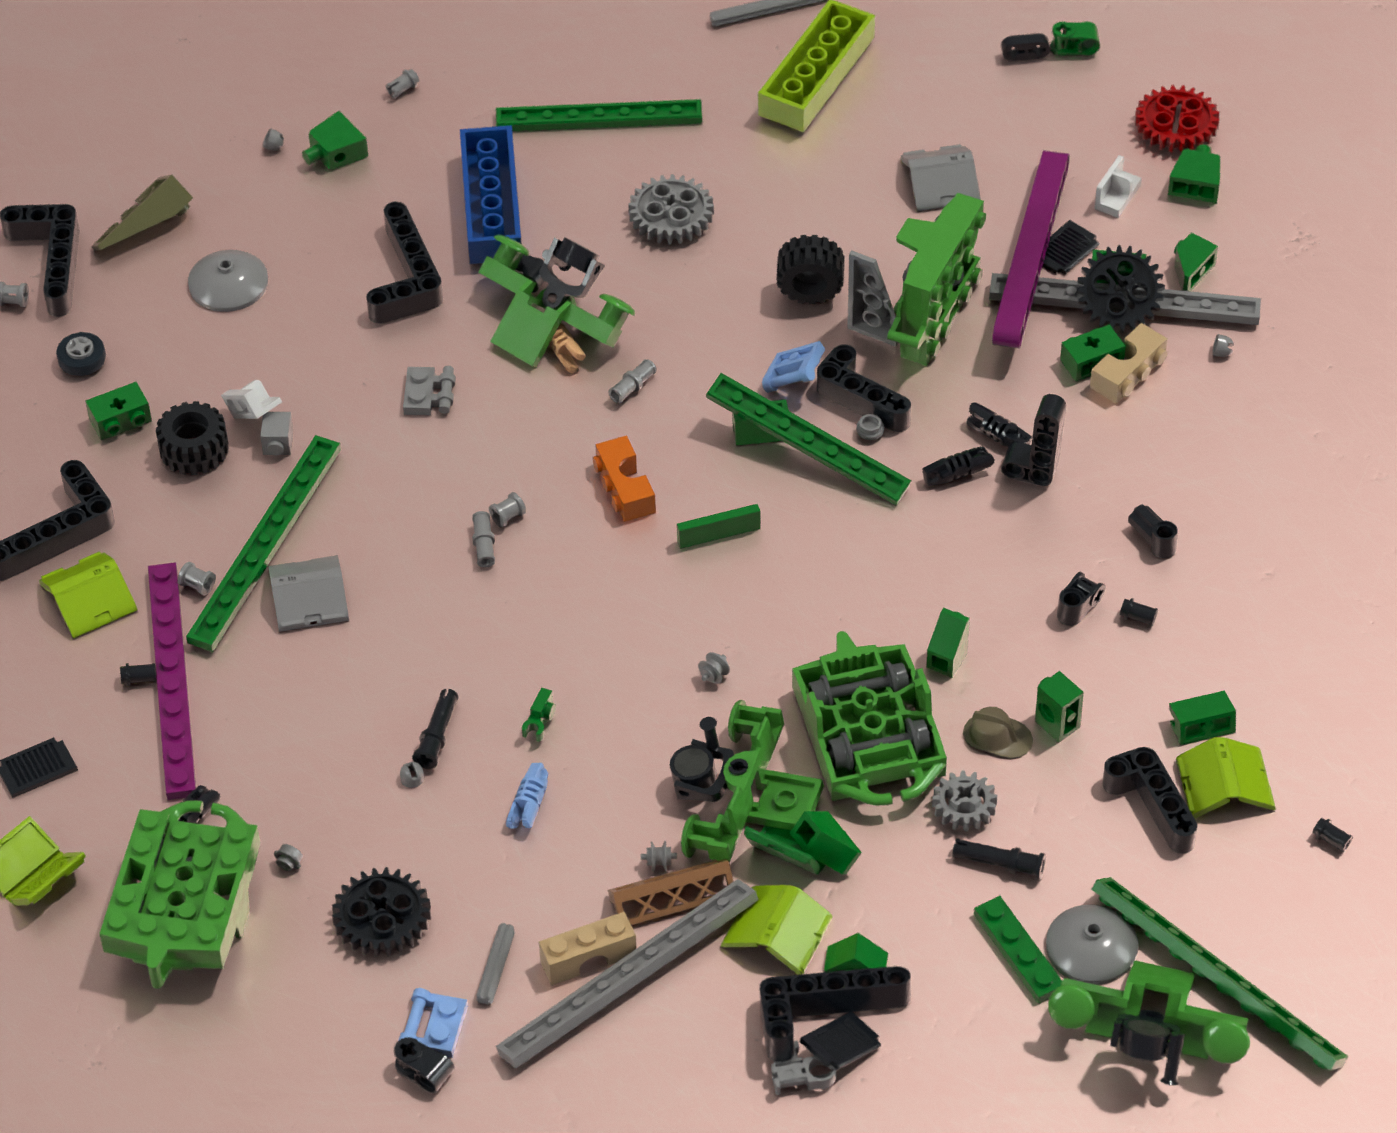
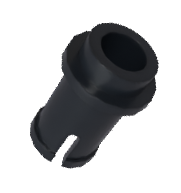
(1138, 612)
(137, 673)
(1332, 834)

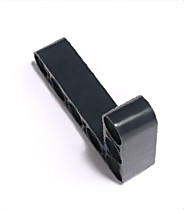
(59, 226)
(422, 288)
(62, 531)
(825, 994)

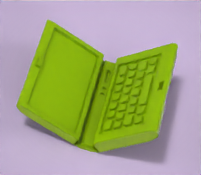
(90, 593)
(1223, 771)
(32, 863)
(783, 921)

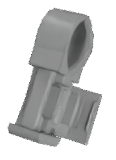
(796, 1072)

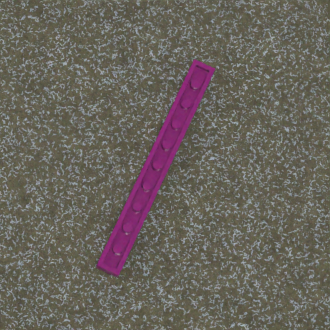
(171, 681)

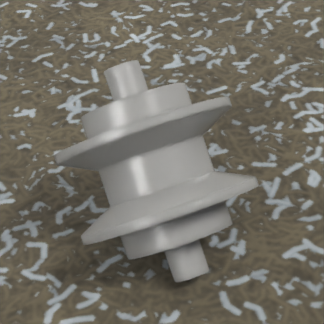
(714, 668)
(658, 856)

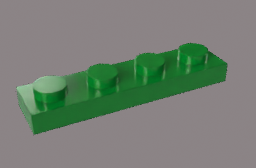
(1018, 948)

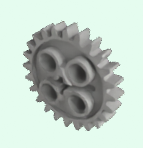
(671, 209)

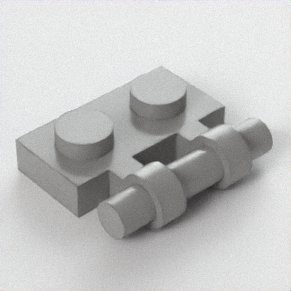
(420, 389)

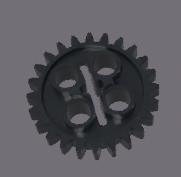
(1142, 277)
(381, 912)

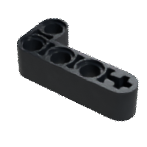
(842, 385)
(1039, 460)
(1144, 771)

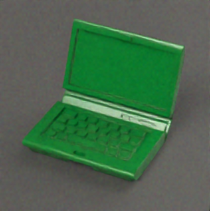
(782, 845)

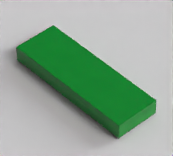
(718, 526)

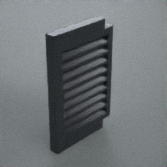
(1068, 247)
(36, 766)
(841, 1041)

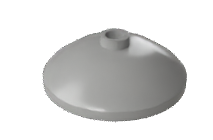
(228, 280)
(1089, 956)

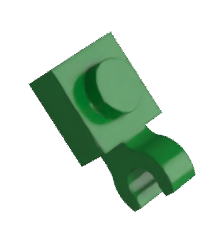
(540, 711)

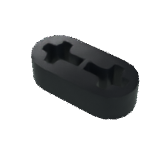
(1025, 47)

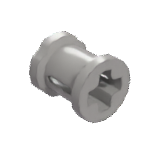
(21, 292)
(507, 509)
(196, 578)

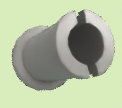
(402, 83)

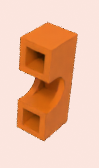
(629, 495)

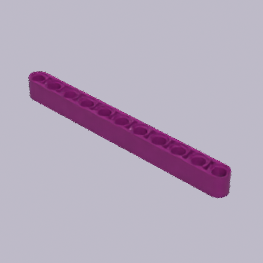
(1030, 250)

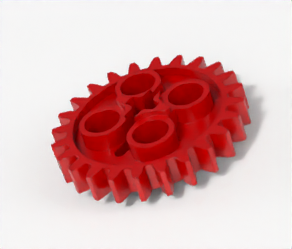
(1157, 116)

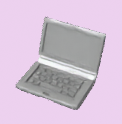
(940, 175)
(308, 593)

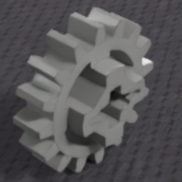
(964, 801)

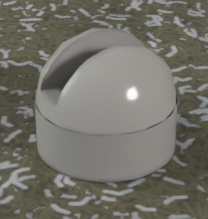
(273, 140)
(1221, 345)
(406, 778)

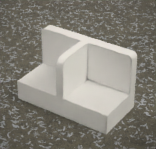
(1116, 189)
(249, 401)

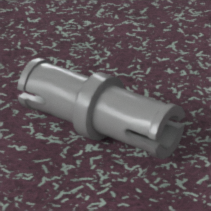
(632, 381)
(483, 539)

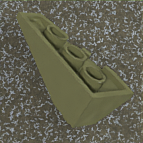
(156, 204)

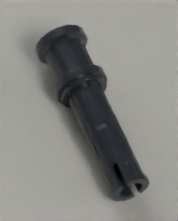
(433, 737)
(1013, 859)

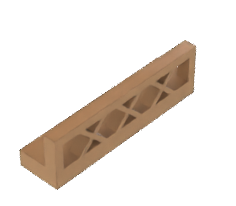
(669, 881)

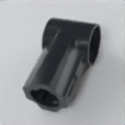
(1159, 533)

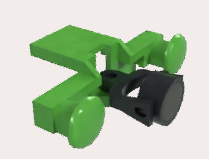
(529, 331)

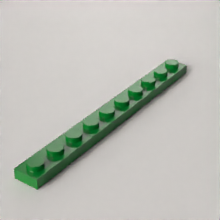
(263, 544)
(1226, 979)

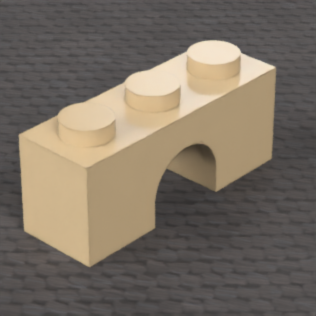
(1118, 377)
(566, 952)

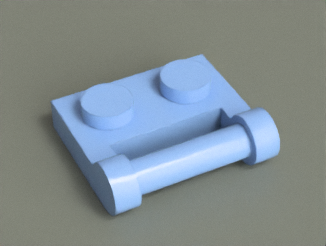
(793, 366)
(444, 1021)

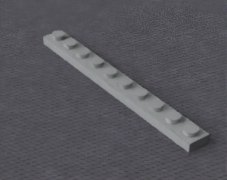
(1175, 303)
(626, 973)

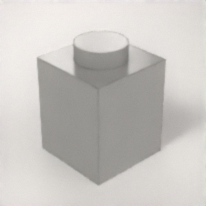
(277, 433)

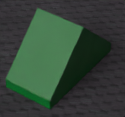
(853, 954)

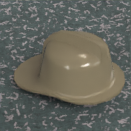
(997, 733)

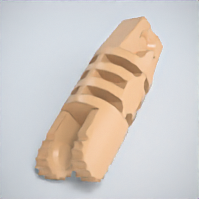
(566, 347)

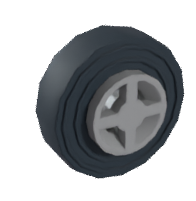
(81, 354)

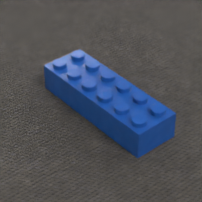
(489, 189)

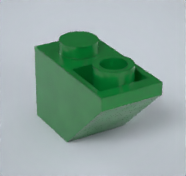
(948, 643)
(825, 840)

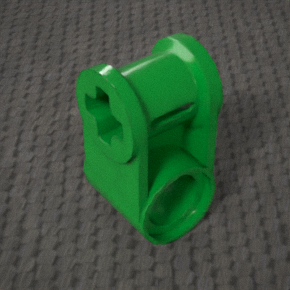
(1077, 38)

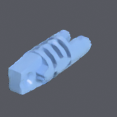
(528, 797)

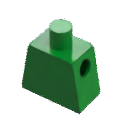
(335, 143)
(1196, 175)

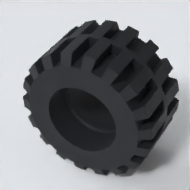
(810, 269)
(188, 422)

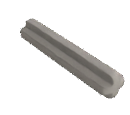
(495, 964)

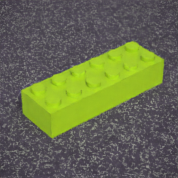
(816, 65)

